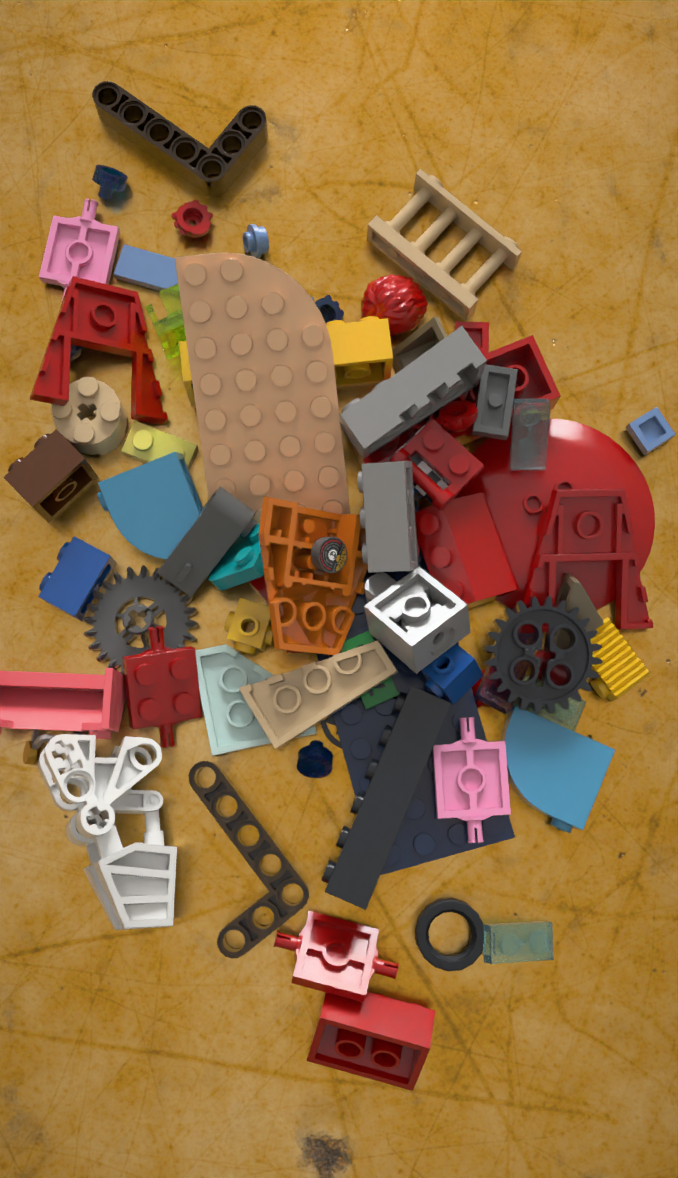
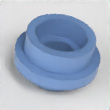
(255, 240)

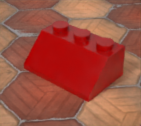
(465, 550)
(373, 1038)

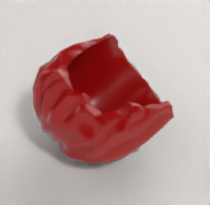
(395, 299)

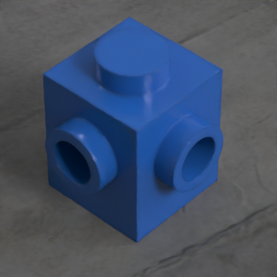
(452, 674)

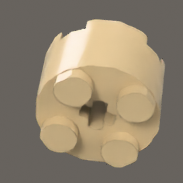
(86, 399)

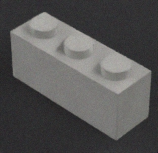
(388, 516)

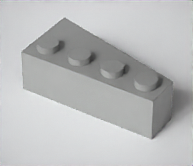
(414, 393)

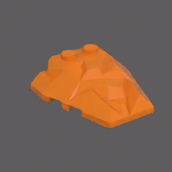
(305, 605)

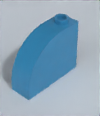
(153, 504)
(554, 768)

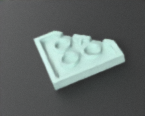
(227, 714)

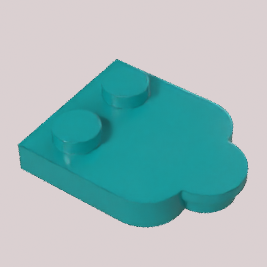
(240, 562)

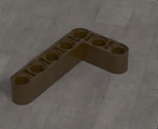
(180, 144)
(253, 855)

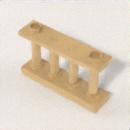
(436, 276)

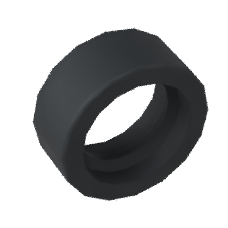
(440, 961)

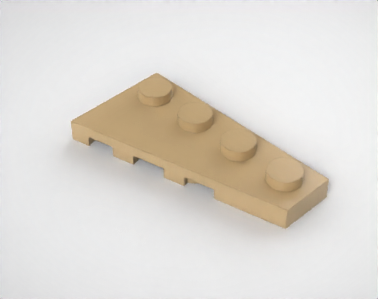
(306, 696)

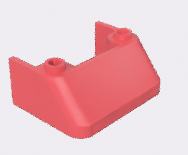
(62, 701)

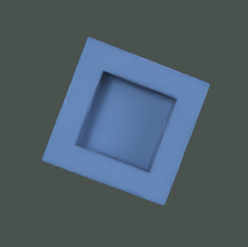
(650, 431)

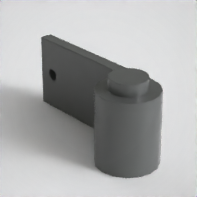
(207, 541)

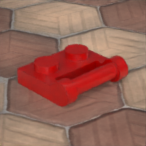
(443, 456)

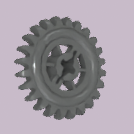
(134, 587)

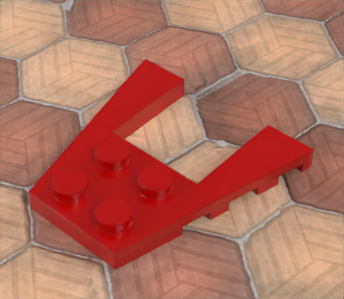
(107, 321)
(590, 528)

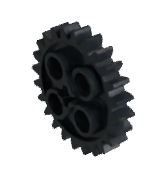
(575, 659)

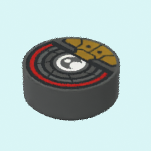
(329, 554)

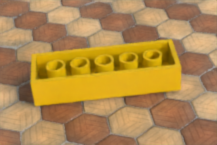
(359, 353)

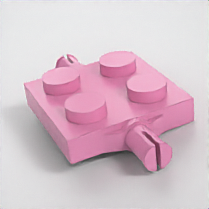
(79, 249)
(471, 780)

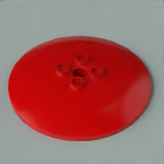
(519, 499)

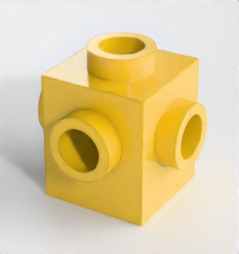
(239, 621)

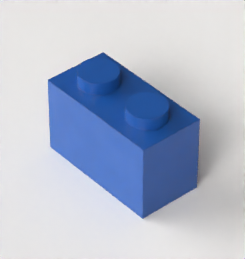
(76, 577)

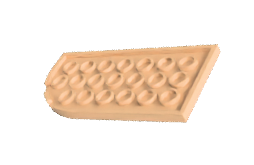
(262, 383)

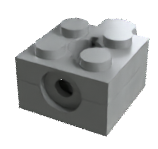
(415, 616)

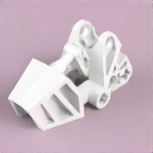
(131, 881)

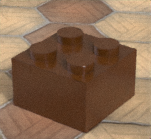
(50, 475)

